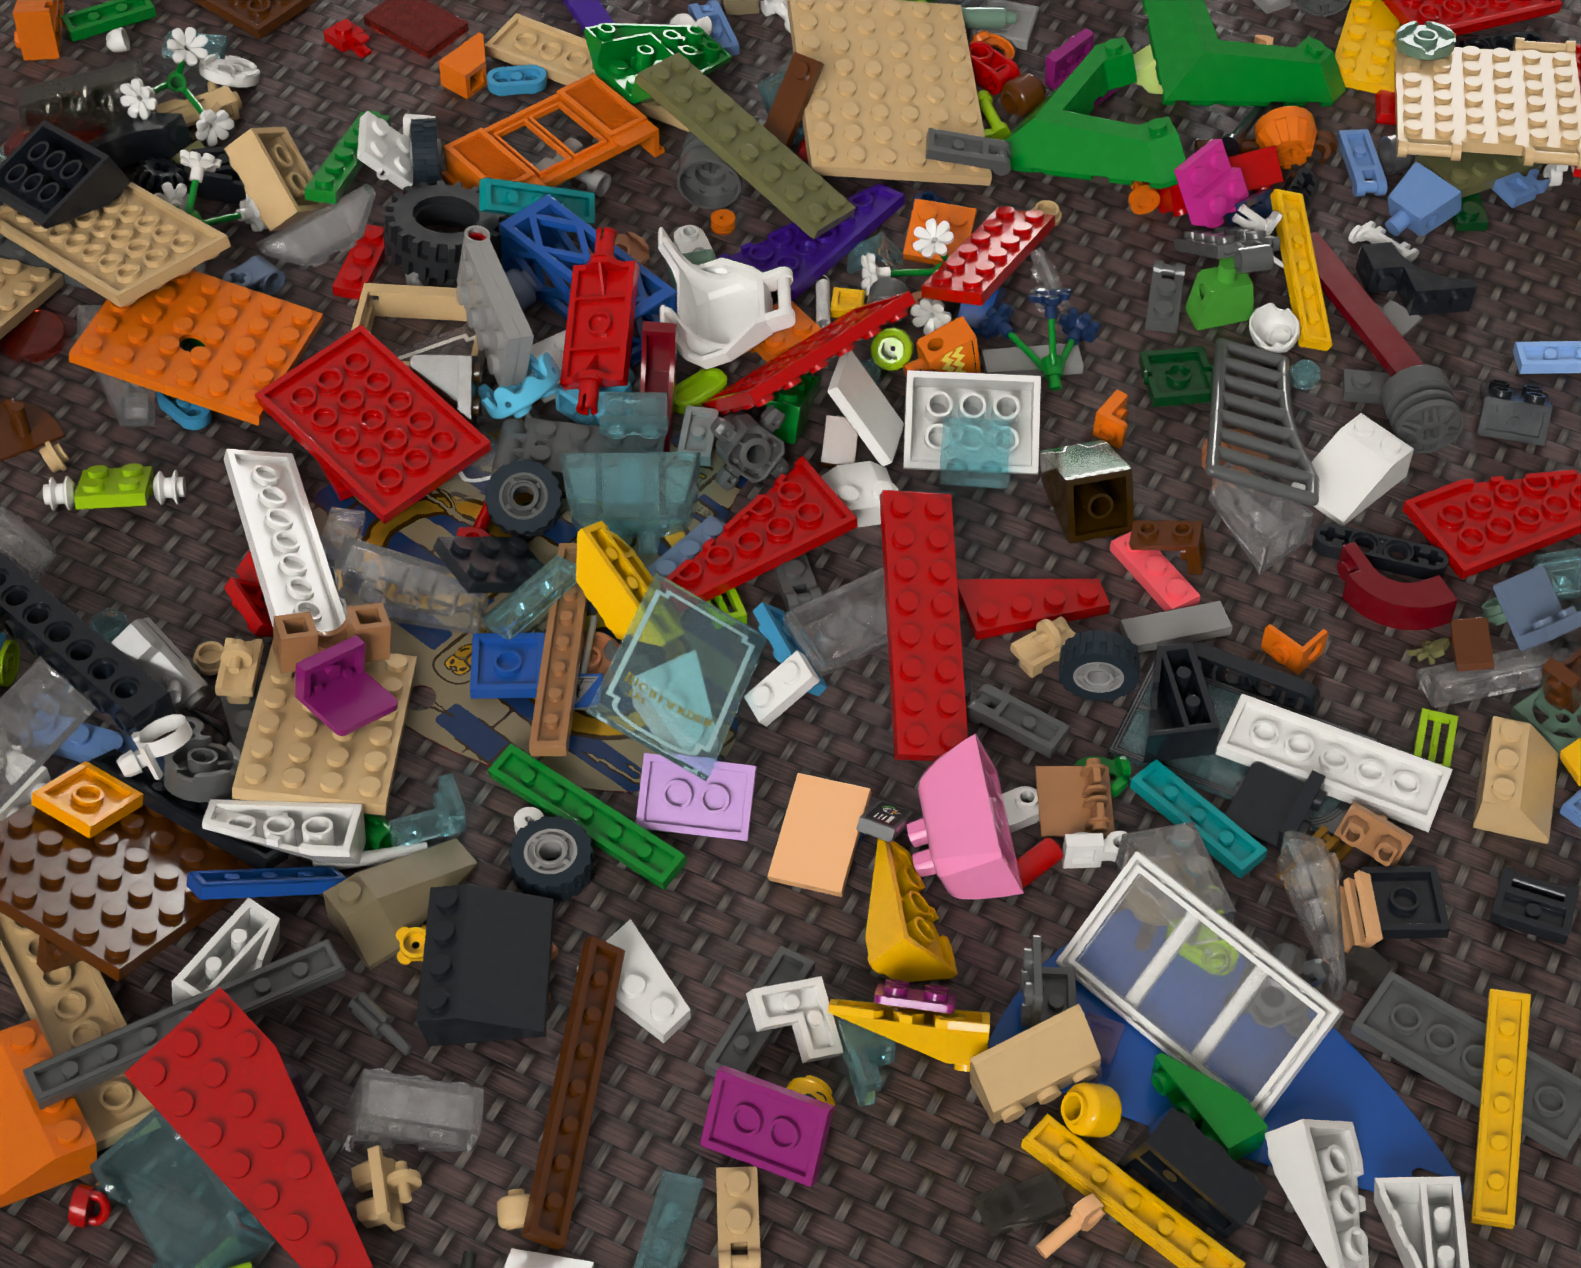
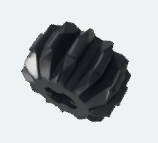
(155, 172)

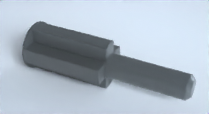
(377, 1021)

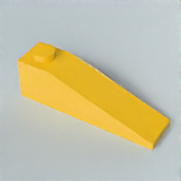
(900, 922)

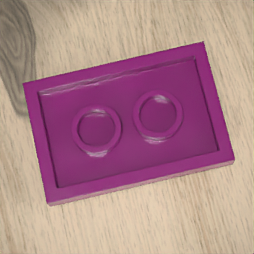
(767, 1125)

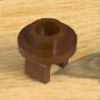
(1325, 143)

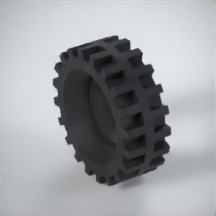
(428, 251)

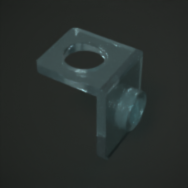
(879, 247)

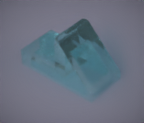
(862, 1056)

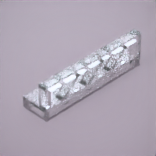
(1511, 672)

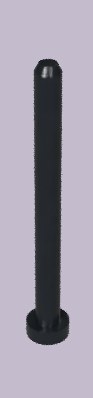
(1233, 142)

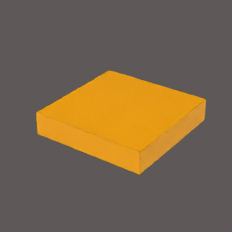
(87, 799)

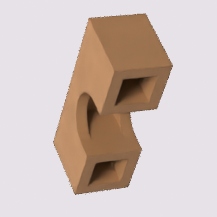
(298, 639)

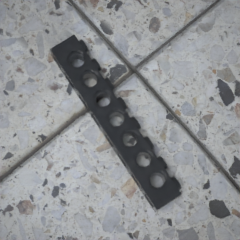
(79, 652)

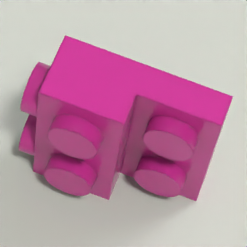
(1210, 185)

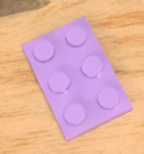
(686, 804)

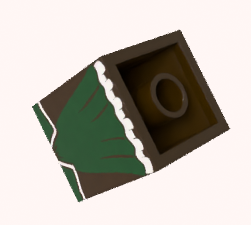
(1088, 490)

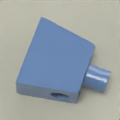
(1421, 202)

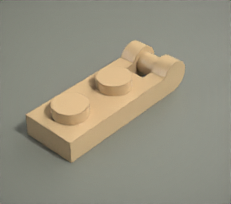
(738, 1217)

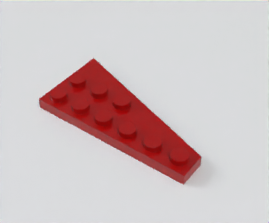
(767, 532)

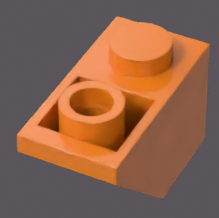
(465, 68)

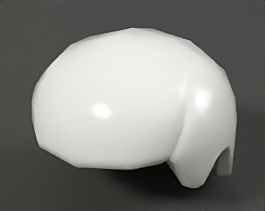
(1274, 328)

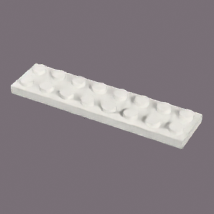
(283, 537)

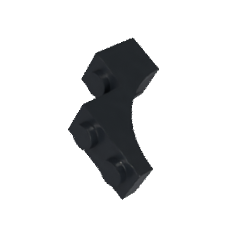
(1421, 291)

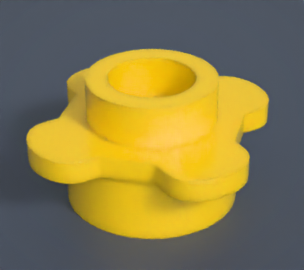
(407, 937)

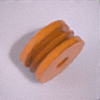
(723, 222)

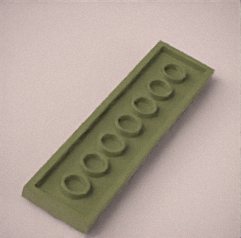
(745, 145)

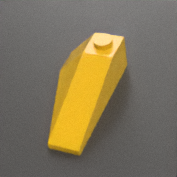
(937, 1034)

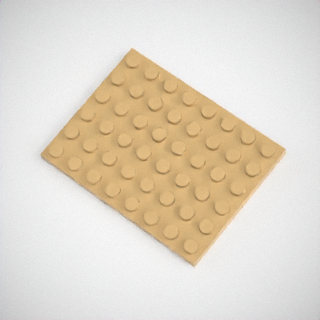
(882, 86)

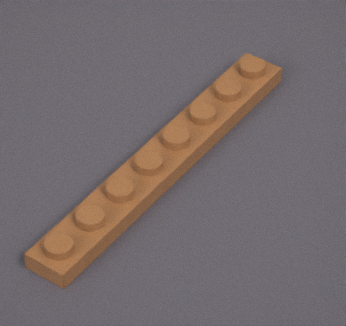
(559, 669)

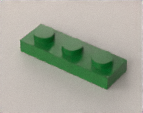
(106, 17)

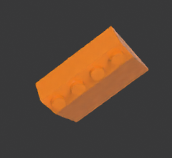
(36, 1145)

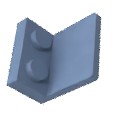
(1534, 608)

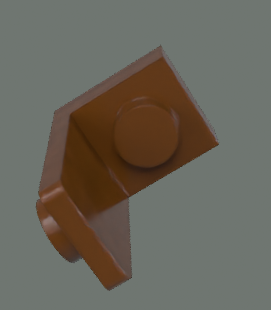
(1172, 536)

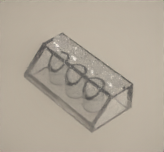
(35, 722)

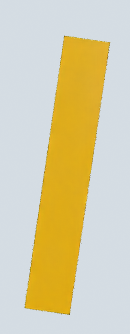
(1301, 270)
(1501, 1109)
(1125, 1198)

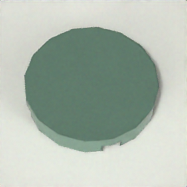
(1425, 41)

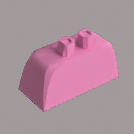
(965, 826)

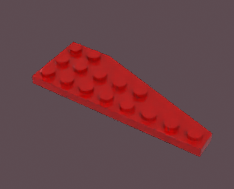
(241, 1114)

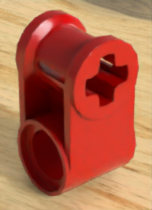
(989, 67)

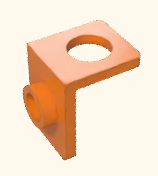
(1290, 653)

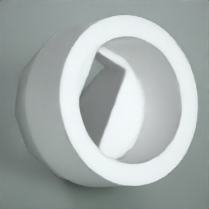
(118, 40)

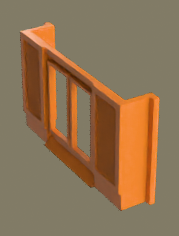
(588, 103)

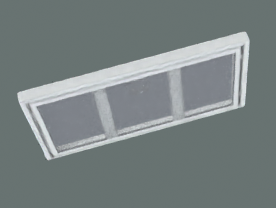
(1198, 985)

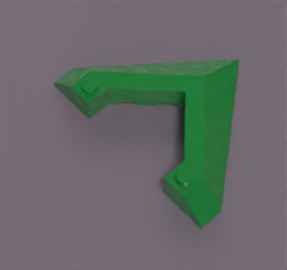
(1213, 71)
(1070, 143)

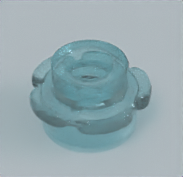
(1305, 374)

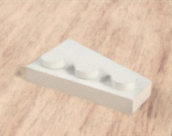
(645, 988)

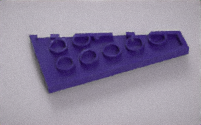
(813, 258)

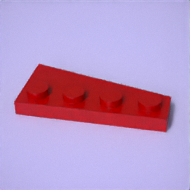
(1017, 605)

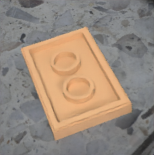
(819, 835)

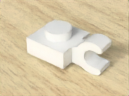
(1089, 849)

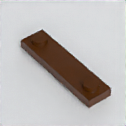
(793, 97)

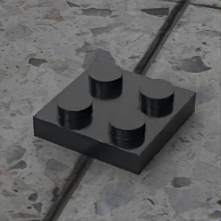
(1409, 901)

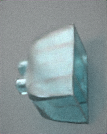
(633, 493)

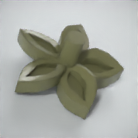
(1430, 650)

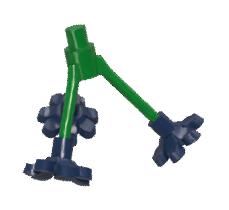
(1075, 326)

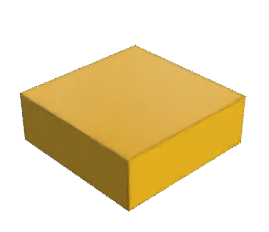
(845, 300)

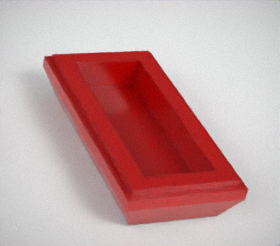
(1385, 107)

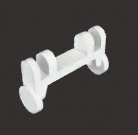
(1376, 235)

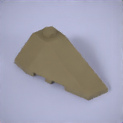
(393, 895)

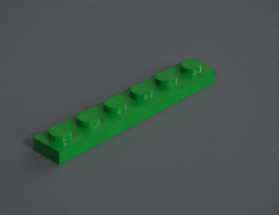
(339, 167)
(603, 824)

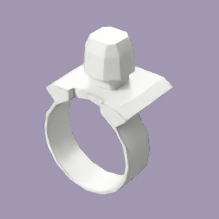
(148, 749)

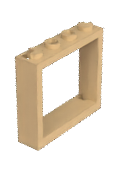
(411, 302)

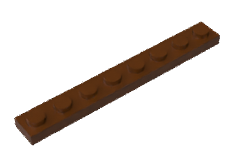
(573, 1094)

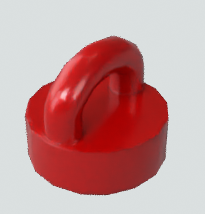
(83, 1204)

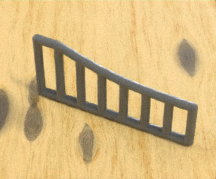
(1284, 413)

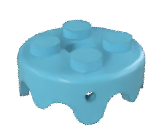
(518, 398)

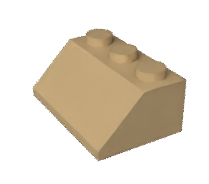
(273, 175)
(1516, 781)
(1035, 1065)

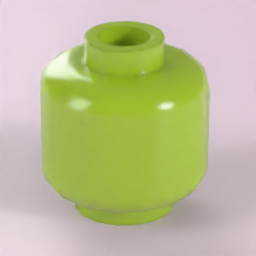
(882, 352)

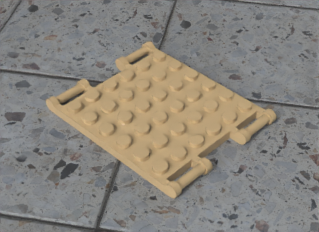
(1491, 103)

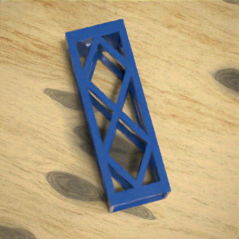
(558, 258)

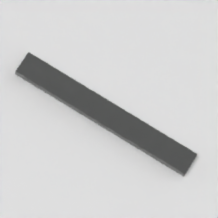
(120, 1049)

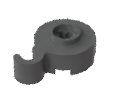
(200, 767)

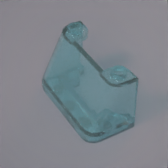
(178, 1200)

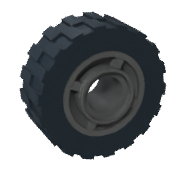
(524, 478)

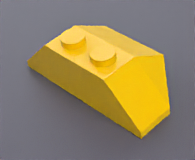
(610, 576)

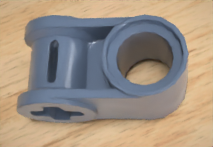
(257, 275)

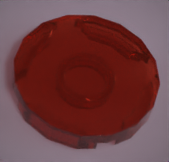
(35, 337)

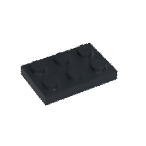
(488, 562)

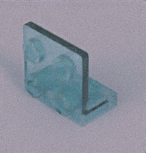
(975, 453)

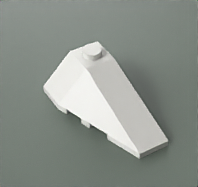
(299, 828)
(1319, 1174)

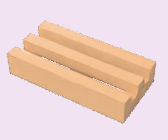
(1354, 916)

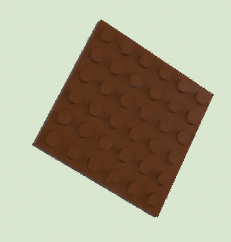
(107, 895)

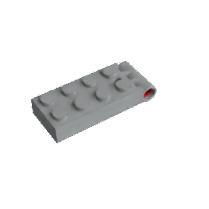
(493, 309)

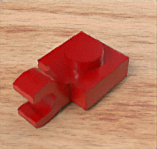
(347, 36)

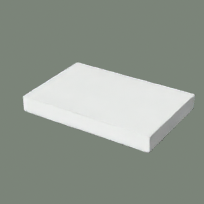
(866, 408)

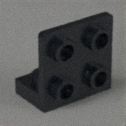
(1514, 412)

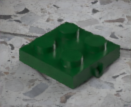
(1177, 376)

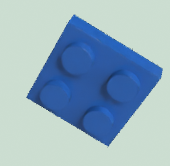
(504, 666)

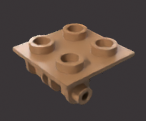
(1074, 799)

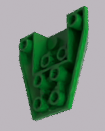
(626, 49)

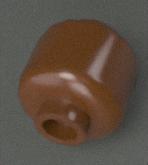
(1022, 94)

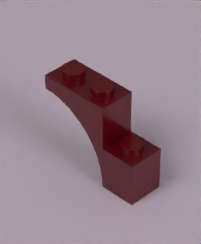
(660, 365)

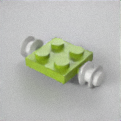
(114, 488)

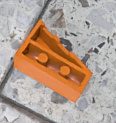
(38, 28)

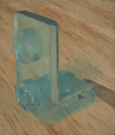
(442, 821)

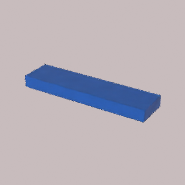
(263, 882)

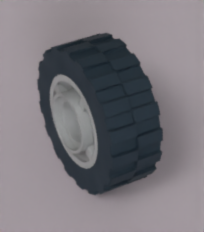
(425, 151)
(1099, 665)
(552, 839)

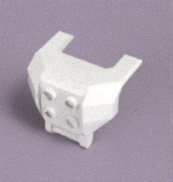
(724, 306)

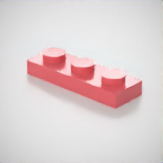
(1155, 575)

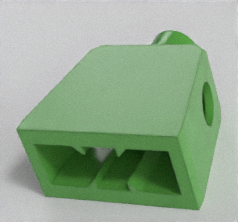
(1220, 296)

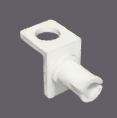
(1258, 223)

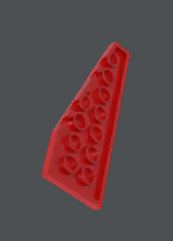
(1499, 518)

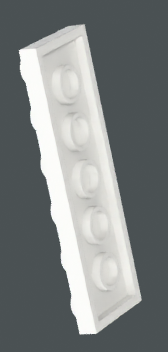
(1354, 766)

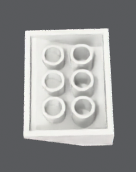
(1001, 397)

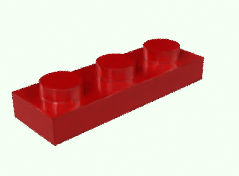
(361, 264)

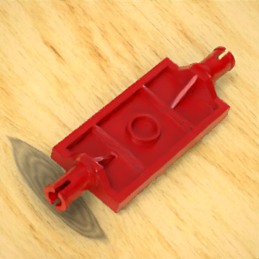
(599, 323)

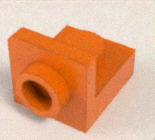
(1111, 419)

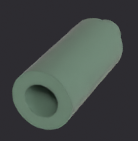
(987, 17)

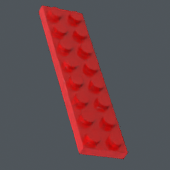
(922, 624)

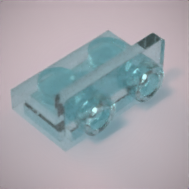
(633, 414)

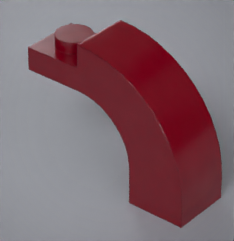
(1392, 602)

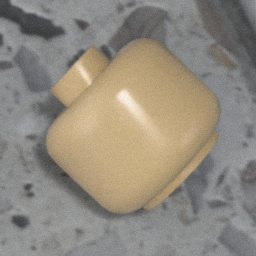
(512, 1209)

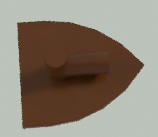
(25, 428)

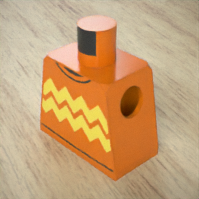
(947, 350)

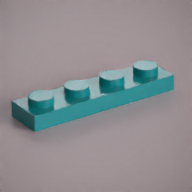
(511, 197)
(1183, 804)

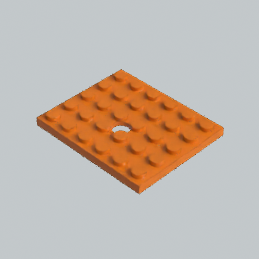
(244, 332)

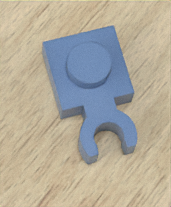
(1518, 190)

